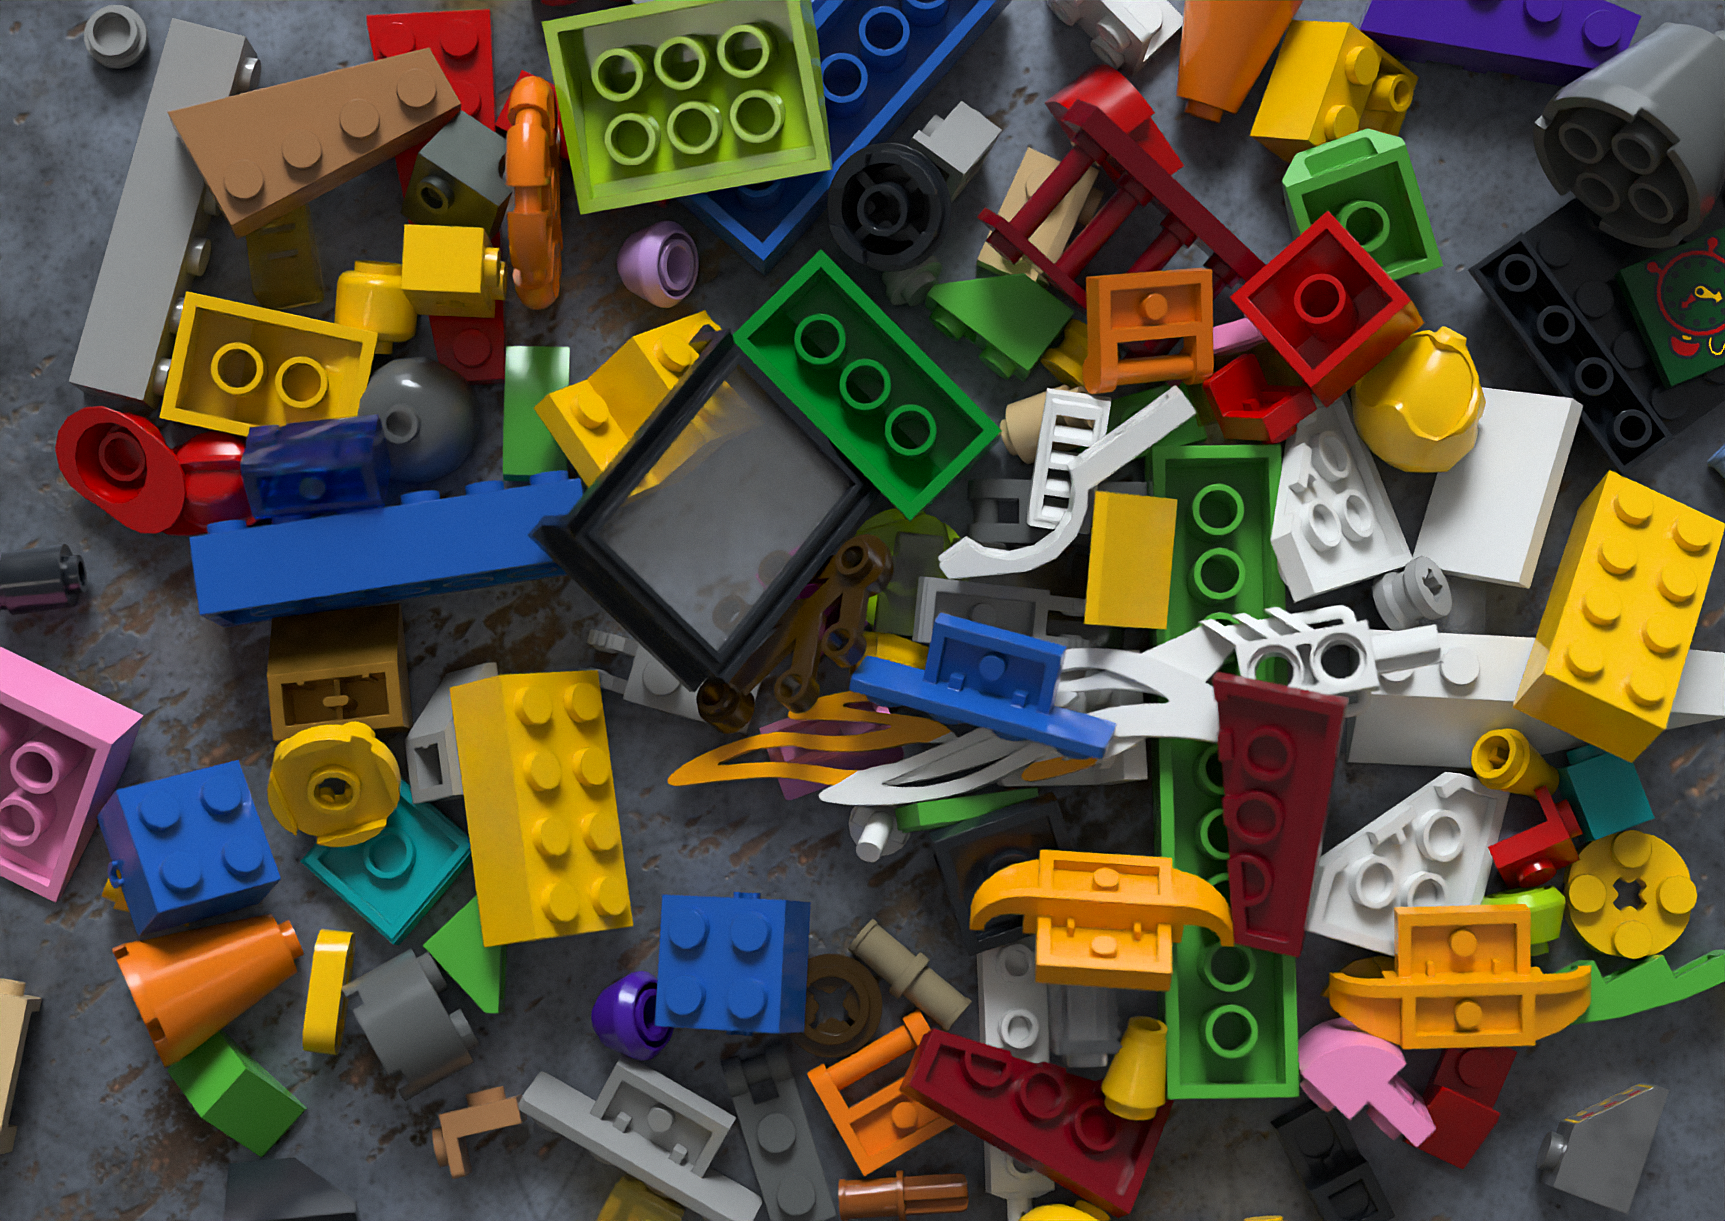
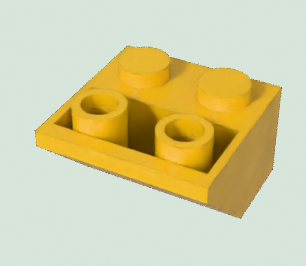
(1330, 86)

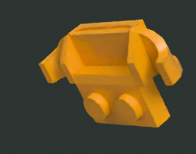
(1103, 915)
(1462, 983)

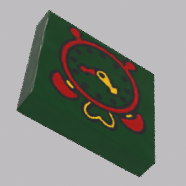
(1680, 307)

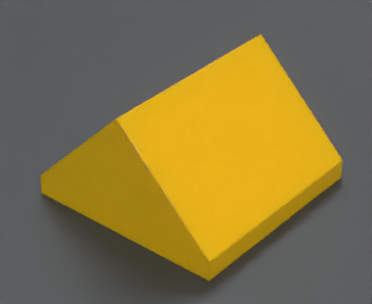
(1130, 560)

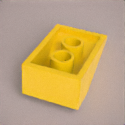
(262, 367)

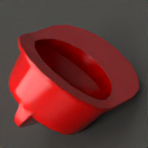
(122, 467)
(212, 482)

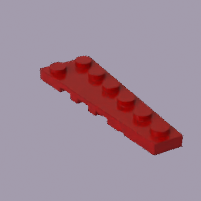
(465, 52)

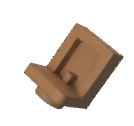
(485, 1111)

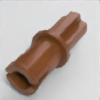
(903, 1196)

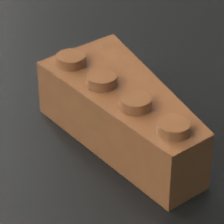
(309, 135)

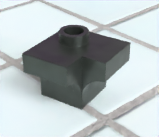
(459, 178)

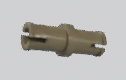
(909, 975)

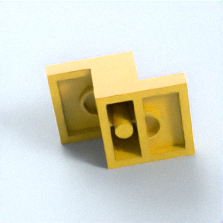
(606, 409)

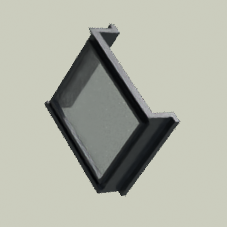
(709, 516)

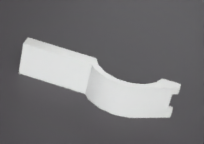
(1086, 471)

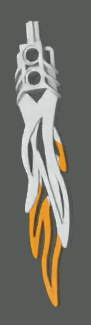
(1170, 670)

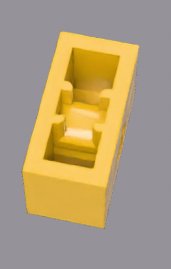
(452, 271)

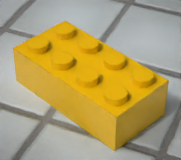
(1620, 617)
(540, 806)

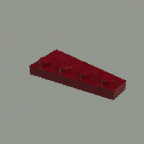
(1278, 783)
(1037, 1116)

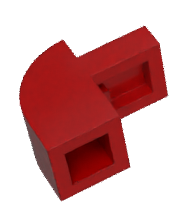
(1124, 105)

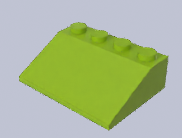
(688, 97)

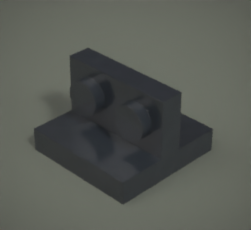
(986, 844)

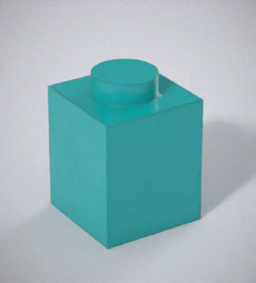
(1602, 792)

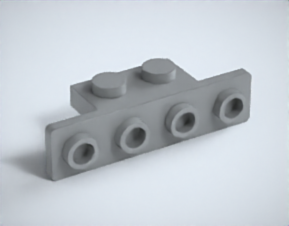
(650, 1132)

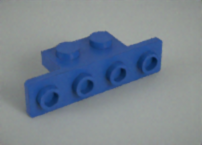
(989, 682)

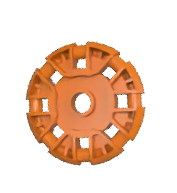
(535, 173)

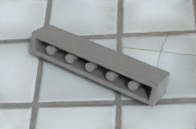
(159, 224)

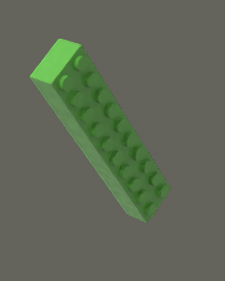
(1226, 1005)

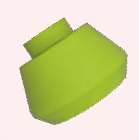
(1545, 908)

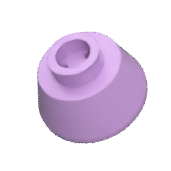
(659, 263)

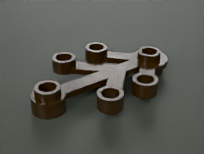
(849, 578)

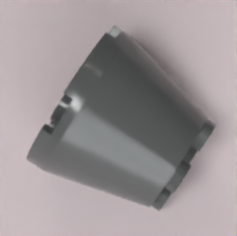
(1643, 136)

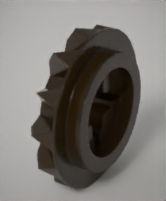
(861, 1002)

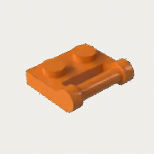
(1148, 309)
(887, 1120)

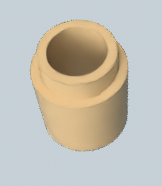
(1023, 425)

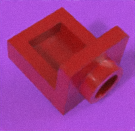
(1252, 408)
(1538, 852)

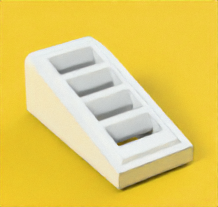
(1047, 511)

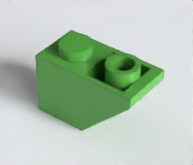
(1003, 316)

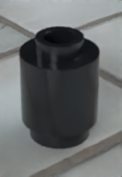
(41, 579)

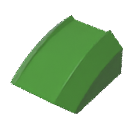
(1371, 193)

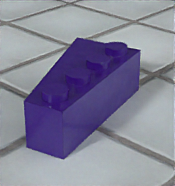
(1526, 38)

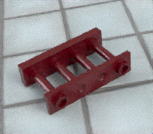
(1140, 182)

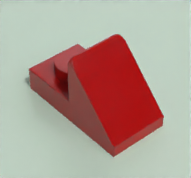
(1462, 1100)

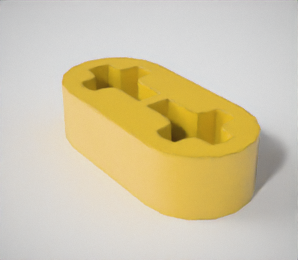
(326, 1000)

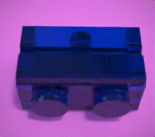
(316, 466)

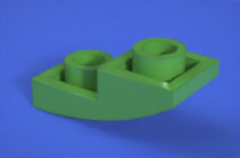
(529, 377)

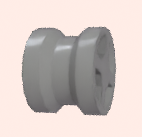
(1412, 594)

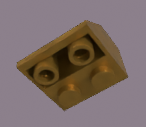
(339, 671)

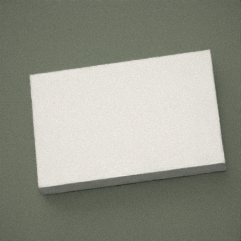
(1499, 498)

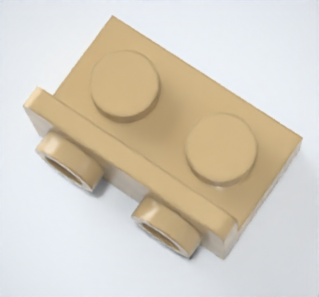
(1057, 229)

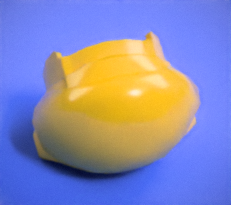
(1421, 403)

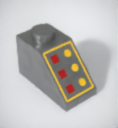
(1604, 1147)

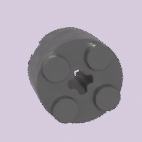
(410, 1022)

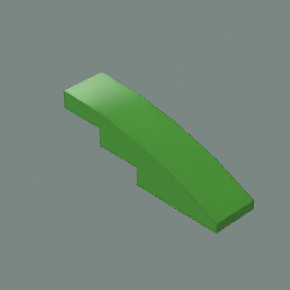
(1647, 984)

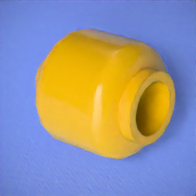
(374, 302)

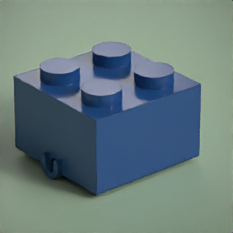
(187, 847)
(733, 963)

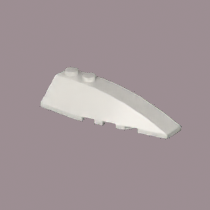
(1443, 709)

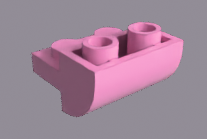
(1353, 1069)

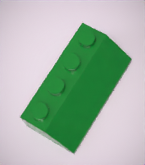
(867, 386)

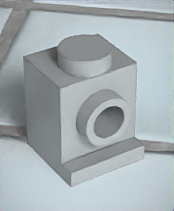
(957, 145)

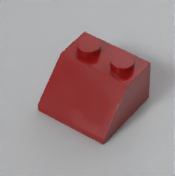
(1328, 309)

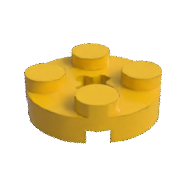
(334, 752)
(1665, 895)

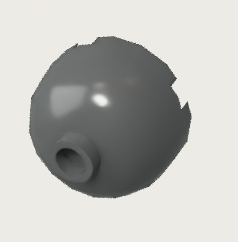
(425, 417)

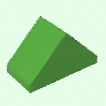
(474, 967)
(236, 1093)

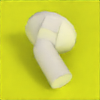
(876, 831)

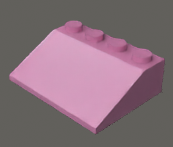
(56, 770)

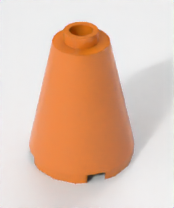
(1226, 51)
(205, 978)

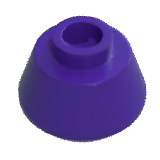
(627, 1015)

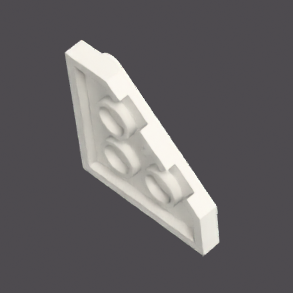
(1332, 508)
(1411, 856)

